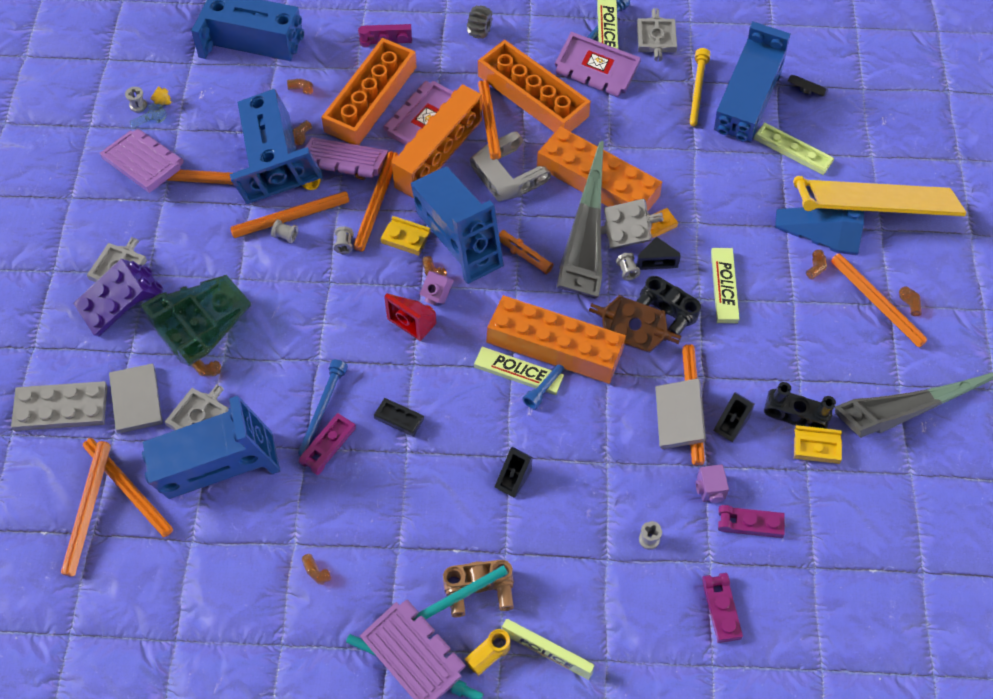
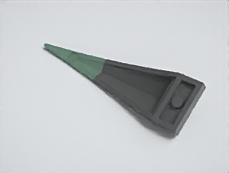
(582, 258)
(885, 412)

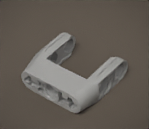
(498, 179)

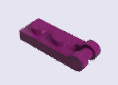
(395, 33)
(327, 443)
(751, 522)
(722, 608)

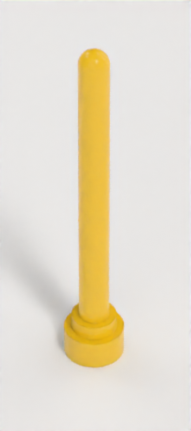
(702, 57)

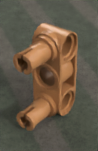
(473, 571)

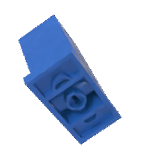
(249, 27)
(752, 82)
(271, 150)
(460, 222)
(210, 451)

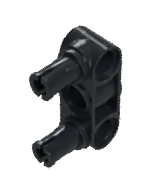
(671, 300)
(781, 406)

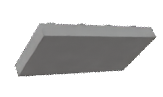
(59, 406)

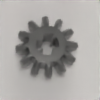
(479, 22)

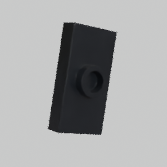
(807, 86)
(399, 417)

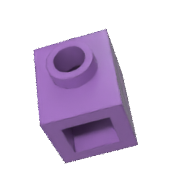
(436, 288)
(712, 483)

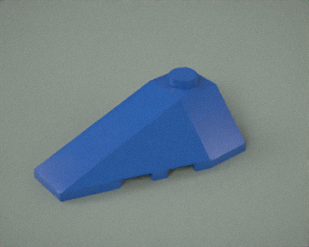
(830, 227)

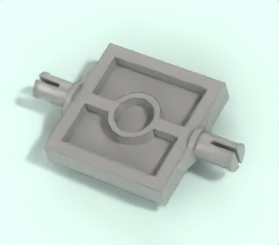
(656, 35)
(629, 223)
(112, 255)
(196, 408)

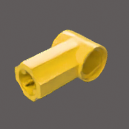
(486, 653)

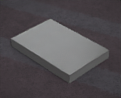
(135, 398)
(680, 414)

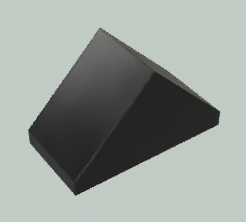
(658, 256)
(734, 417)
(514, 472)

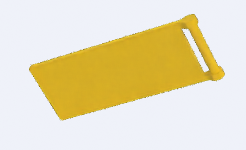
(878, 197)

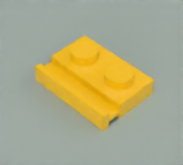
(405, 235)
(818, 444)

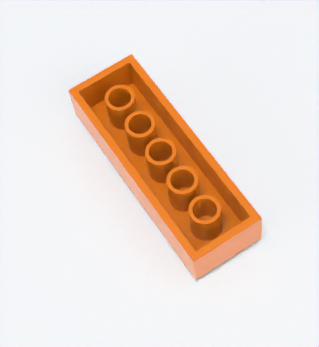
(533, 87)
(369, 92)
(438, 138)
(571, 159)
(555, 339)

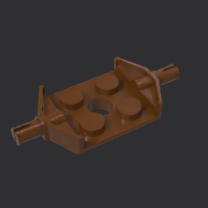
(652, 331)

